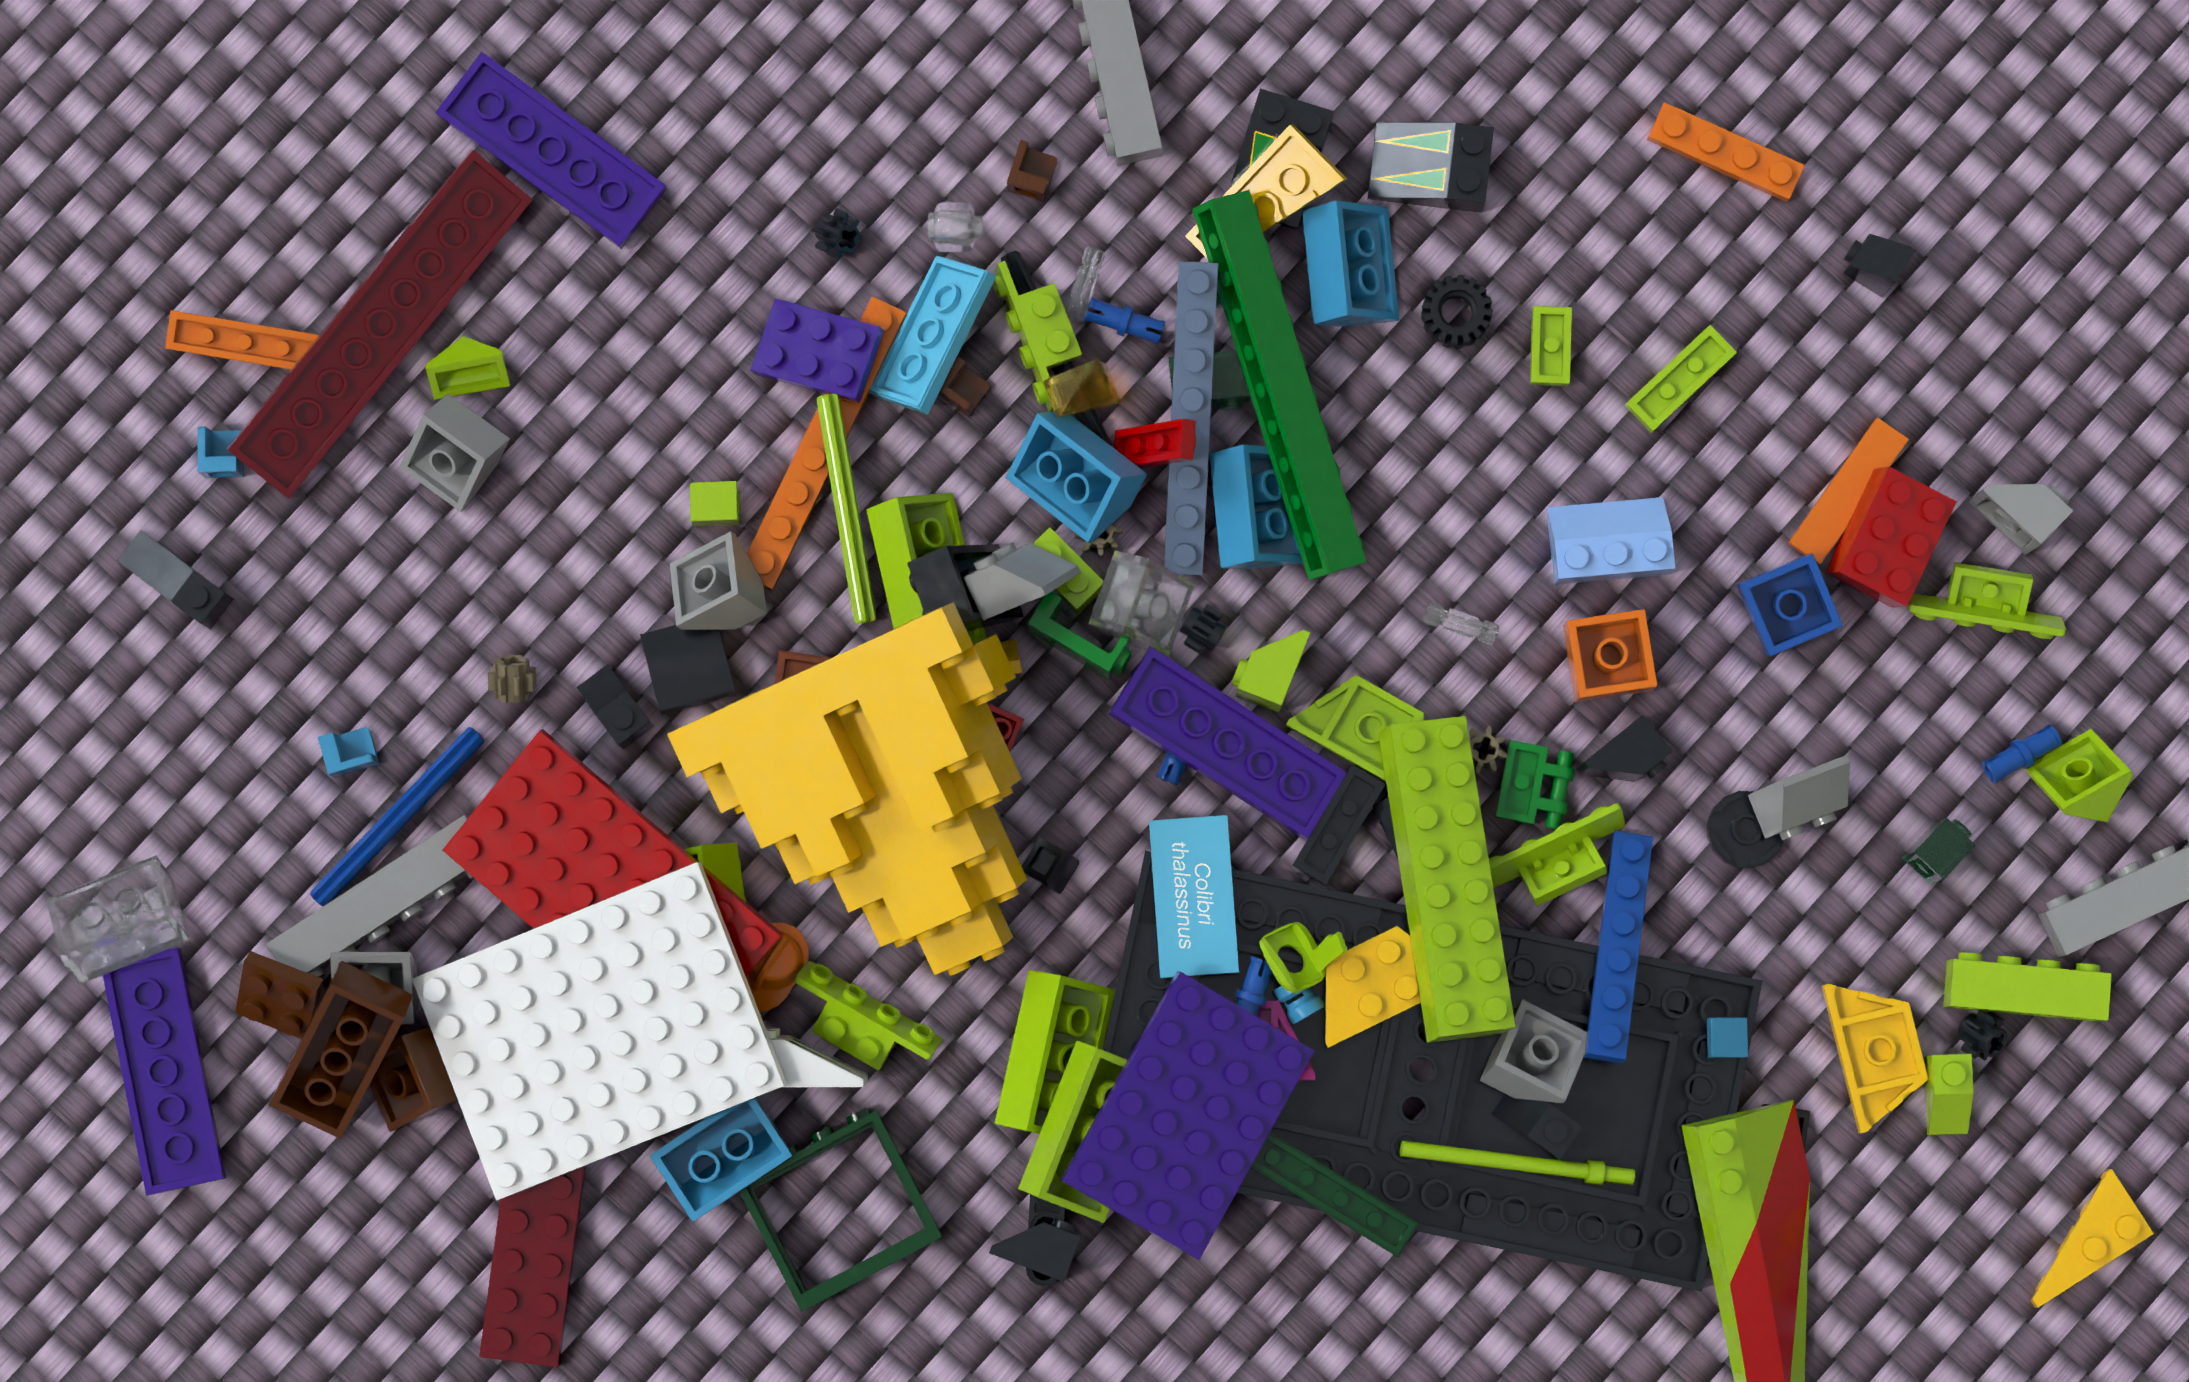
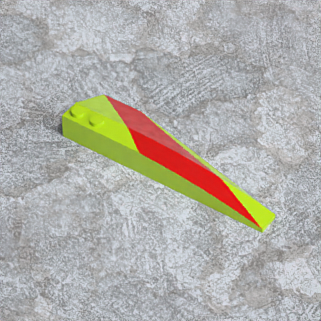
(1756, 1232)

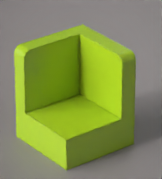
(715, 503)

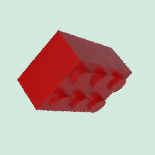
(1890, 537)

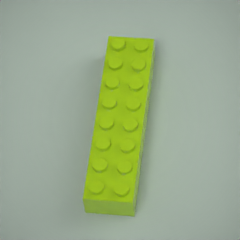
(1446, 879)

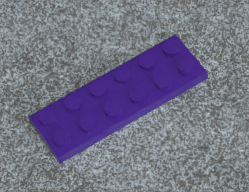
(551, 150)
(1227, 743)
(164, 1073)

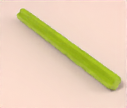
(846, 508)

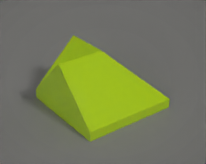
(2082, 777)

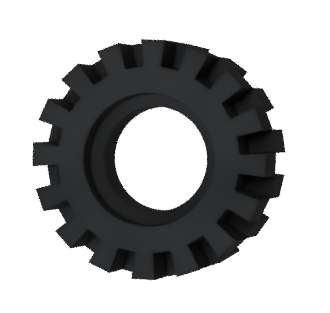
(1456, 288)

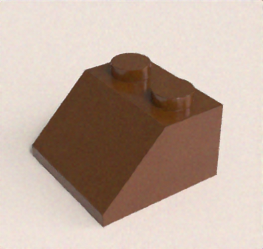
(412, 1080)

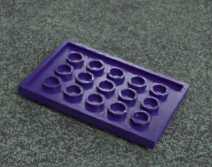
(1187, 1115)

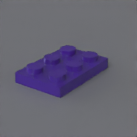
(817, 350)

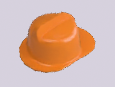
(776, 972)

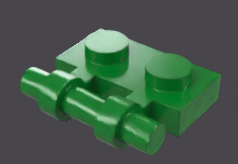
(1523, 780)

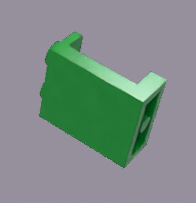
(1045, 628)

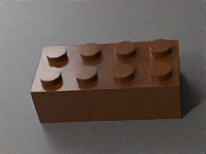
(341, 1049)

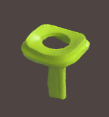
(1314, 957)

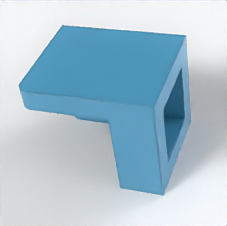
(213, 456)
(348, 751)

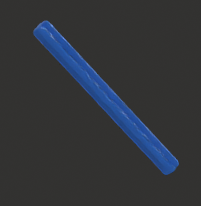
(397, 816)

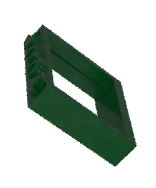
(823, 1142)

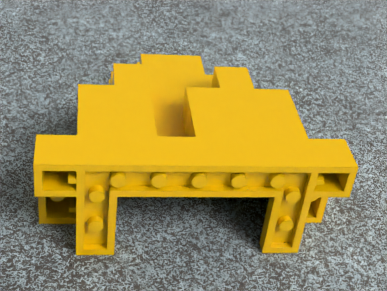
(882, 781)

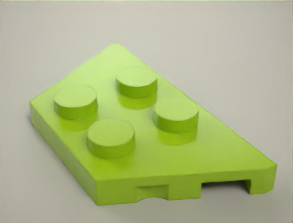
(1351, 720)

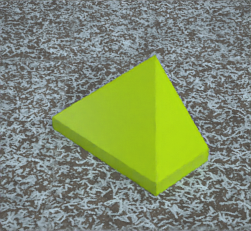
(467, 369)

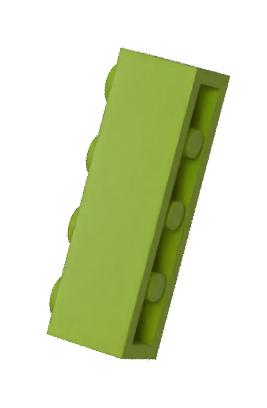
(2027, 989)

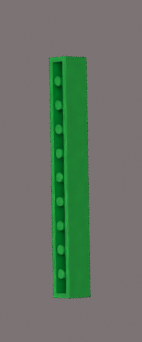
(1279, 385)

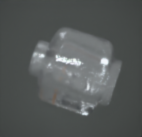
(954, 227)

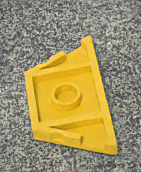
(1369, 985)
(1875, 1051)

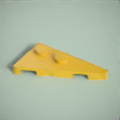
(2103, 1232)

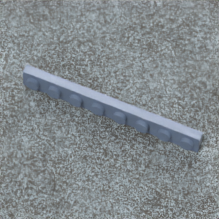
(1193, 402)

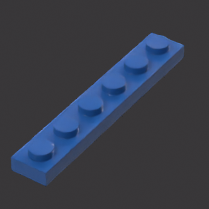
(1618, 947)

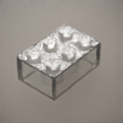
(117, 920)

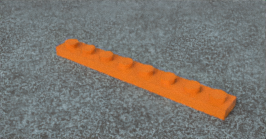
(809, 466)

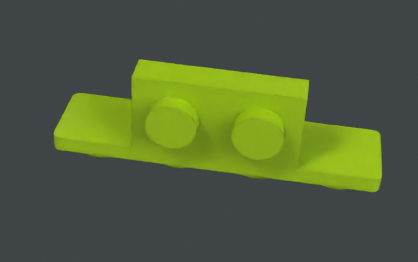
(1041, 327)
(1988, 598)
(1560, 858)
(861, 1022)

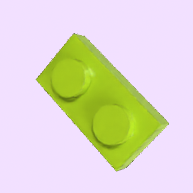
(1550, 346)

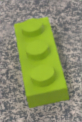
(1680, 379)

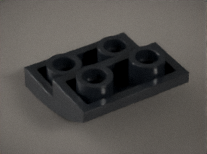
(687, 667)

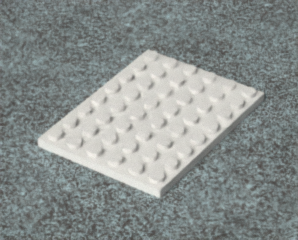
(599, 1031)

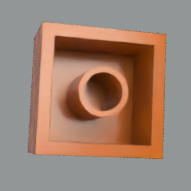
(1609, 655)

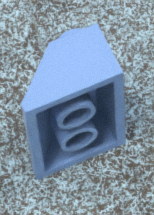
(1610, 541)

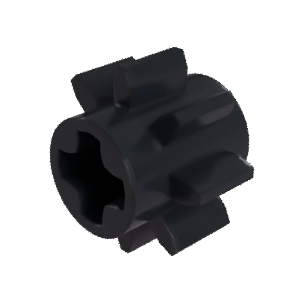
(837, 233)
(1203, 628)
(1982, 1034)

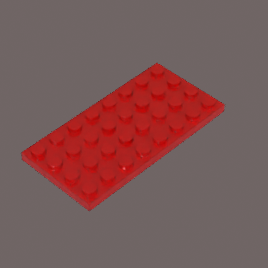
(565, 839)

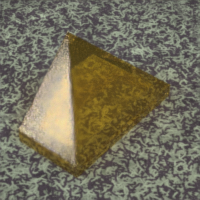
(1081, 389)

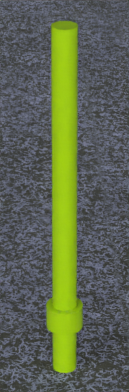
(1592, 1171)

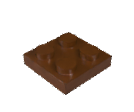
(277, 994)

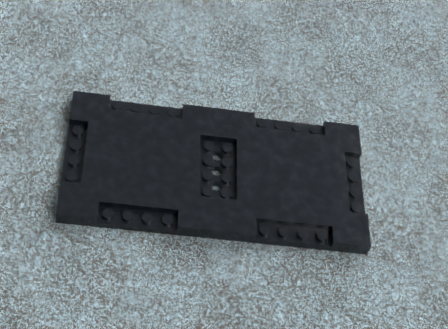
(1355, 1113)

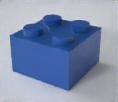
(1789, 605)

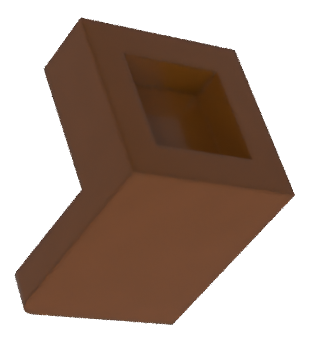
(1031, 172)
(963, 388)

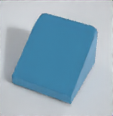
(1727, 1037)

